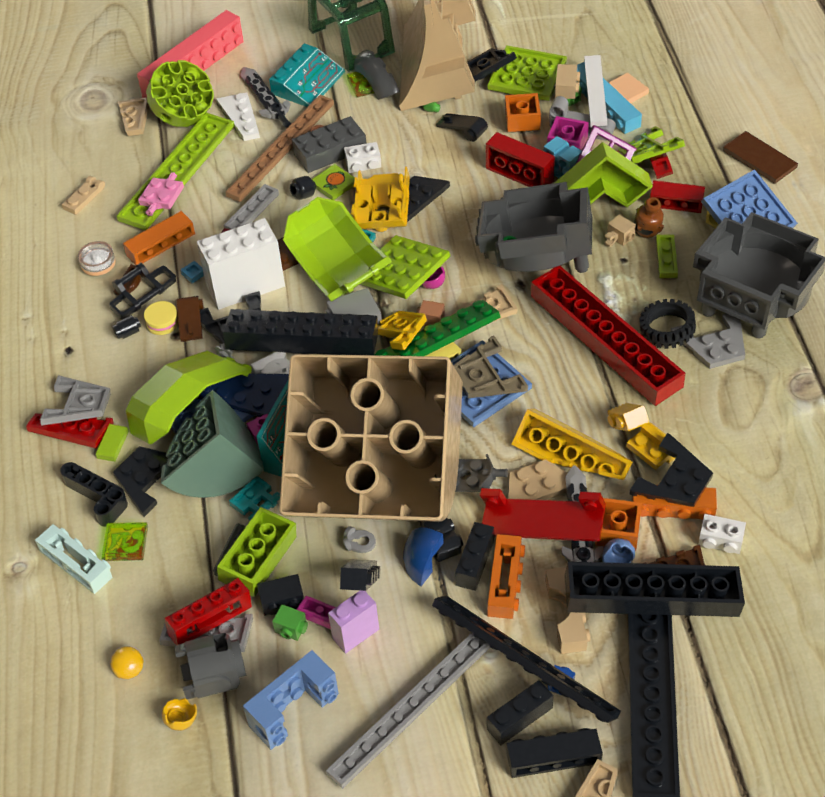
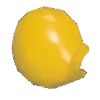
(126, 662)
(179, 714)

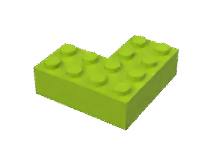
(608, 173)

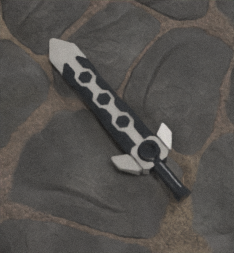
(272, 105)
(581, 550)

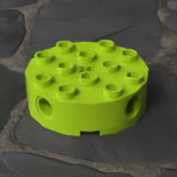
(179, 93)

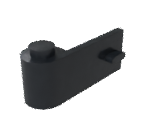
(472, 126)

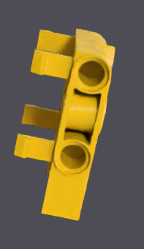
(379, 191)

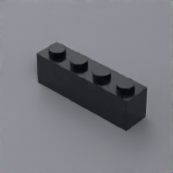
(359, 574)
(553, 752)

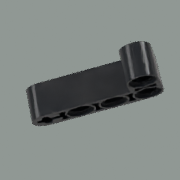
(109, 496)

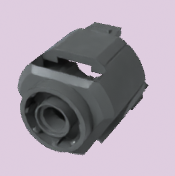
(212, 664)

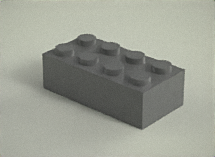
(327, 144)

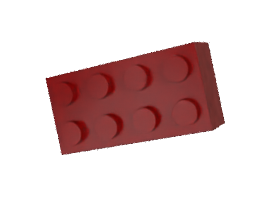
(519, 161)

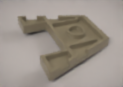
(481, 378)

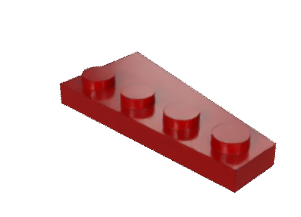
(83, 432)

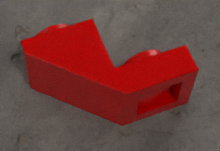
(661, 165)

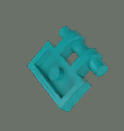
(251, 495)

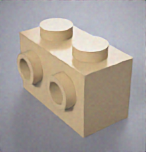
(567, 81)

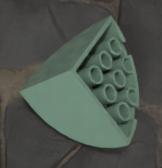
(211, 452)

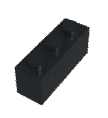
(474, 556)
(520, 712)

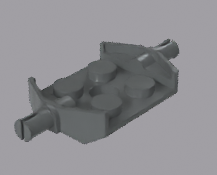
(481, 474)

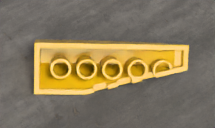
(567, 447)

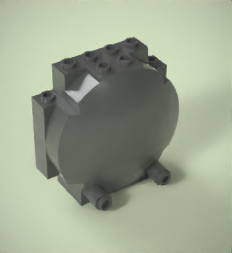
(548, 224)
(757, 271)

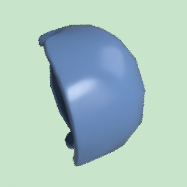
(618, 551)

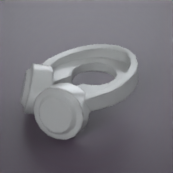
(350, 534)

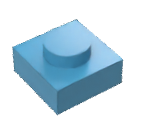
(192, 272)

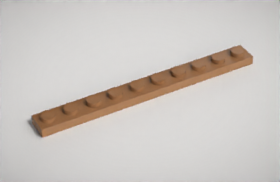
(279, 148)

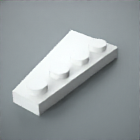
(239, 110)

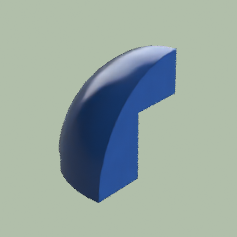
(418, 553)

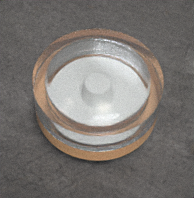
(96, 258)

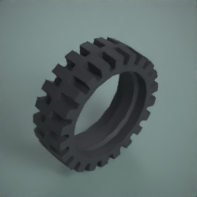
(668, 309)

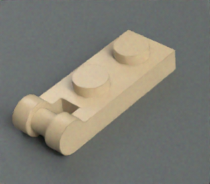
(83, 195)

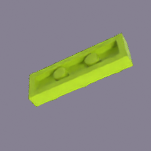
(666, 256)

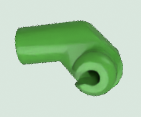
(432, 107)

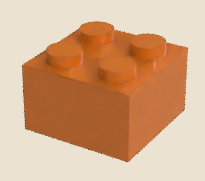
(522, 112)
(620, 521)

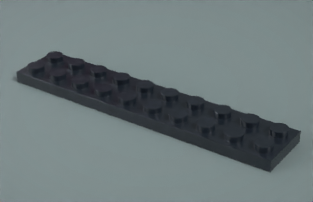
(652, 707)

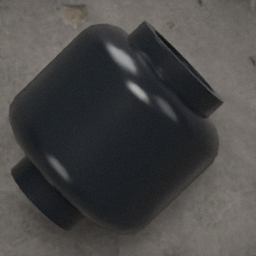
(302, 187)

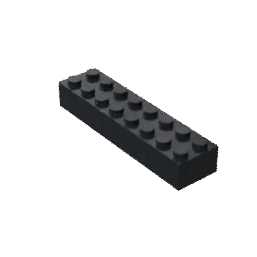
(301, 332)
(654, 589)

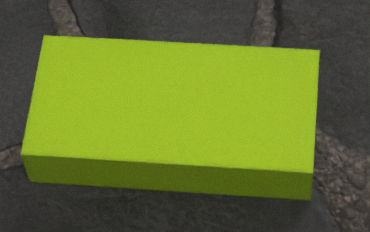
(112, 442)

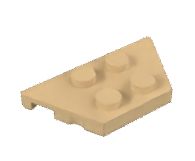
(537, 482)

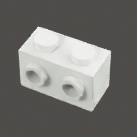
(362, 157)
(722, 534)

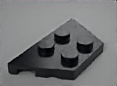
(489, 62)
(423, 192)

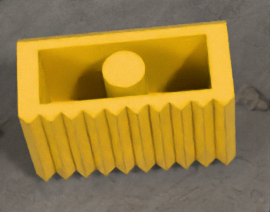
(627, 417)

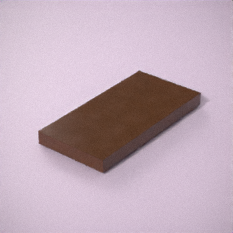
(760, 157)

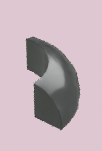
(374, 71)

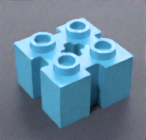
(564, 155)

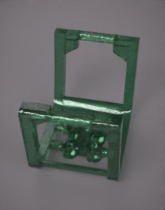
(350, 16)

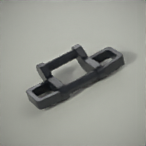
(134, 304)

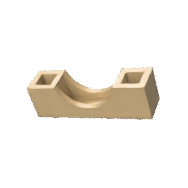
(571, 632)

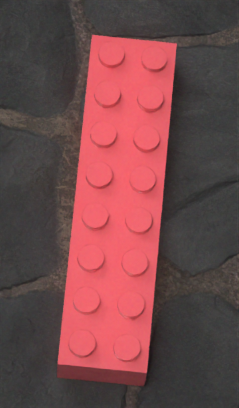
(201, 47)

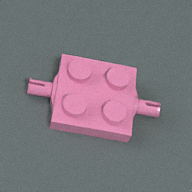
(161, 193)

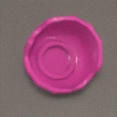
(435, 279)

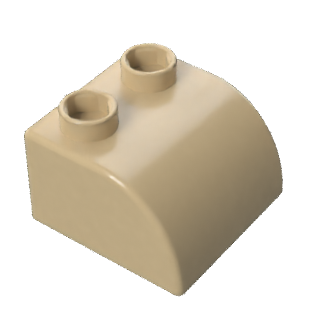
(371, 437)

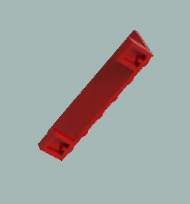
(545, 518)

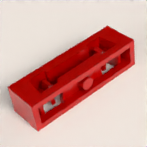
(208, 612)

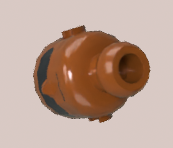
(649, 218)

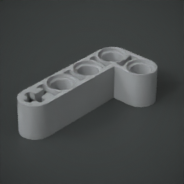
(560, 109)

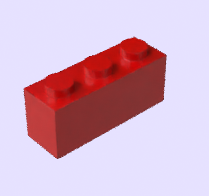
(678, 196)

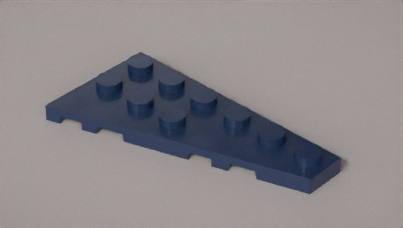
(250, 394)

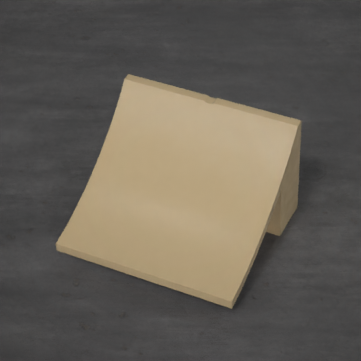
(434, 54)

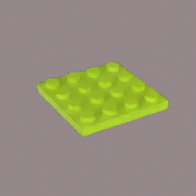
(528, 74)
(410, 266)

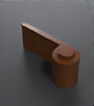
(190, 318)

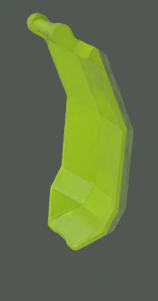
(332, 247)
(173, 389)

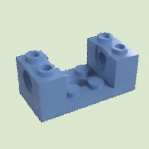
(266, 707)

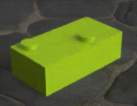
(257, 550)

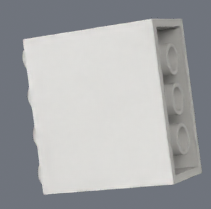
(241, 263)

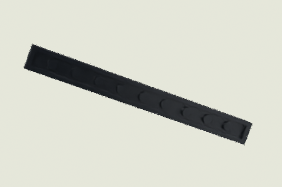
(530, 661)

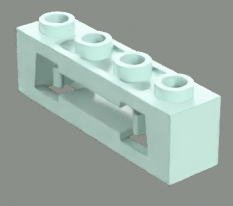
(96, 572)

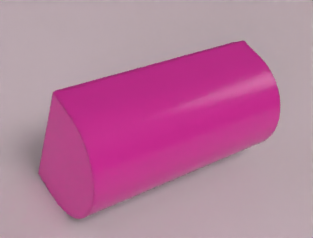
(316, 611)

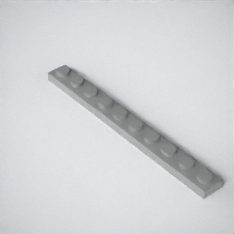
(406, 711)

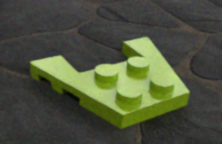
(648, 147)

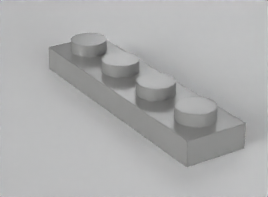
(252, 207)

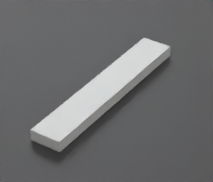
(595, 90)

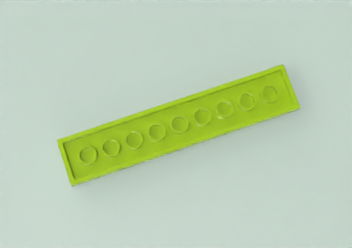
(182, 161)

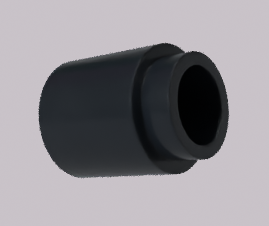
(126, 327)

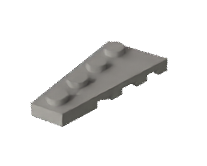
(236, 628)

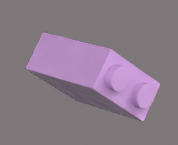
(354, 621)

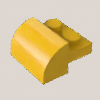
(646, 446)

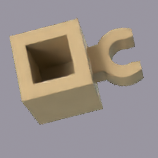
(620, 231)

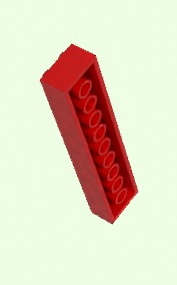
(608, 335)

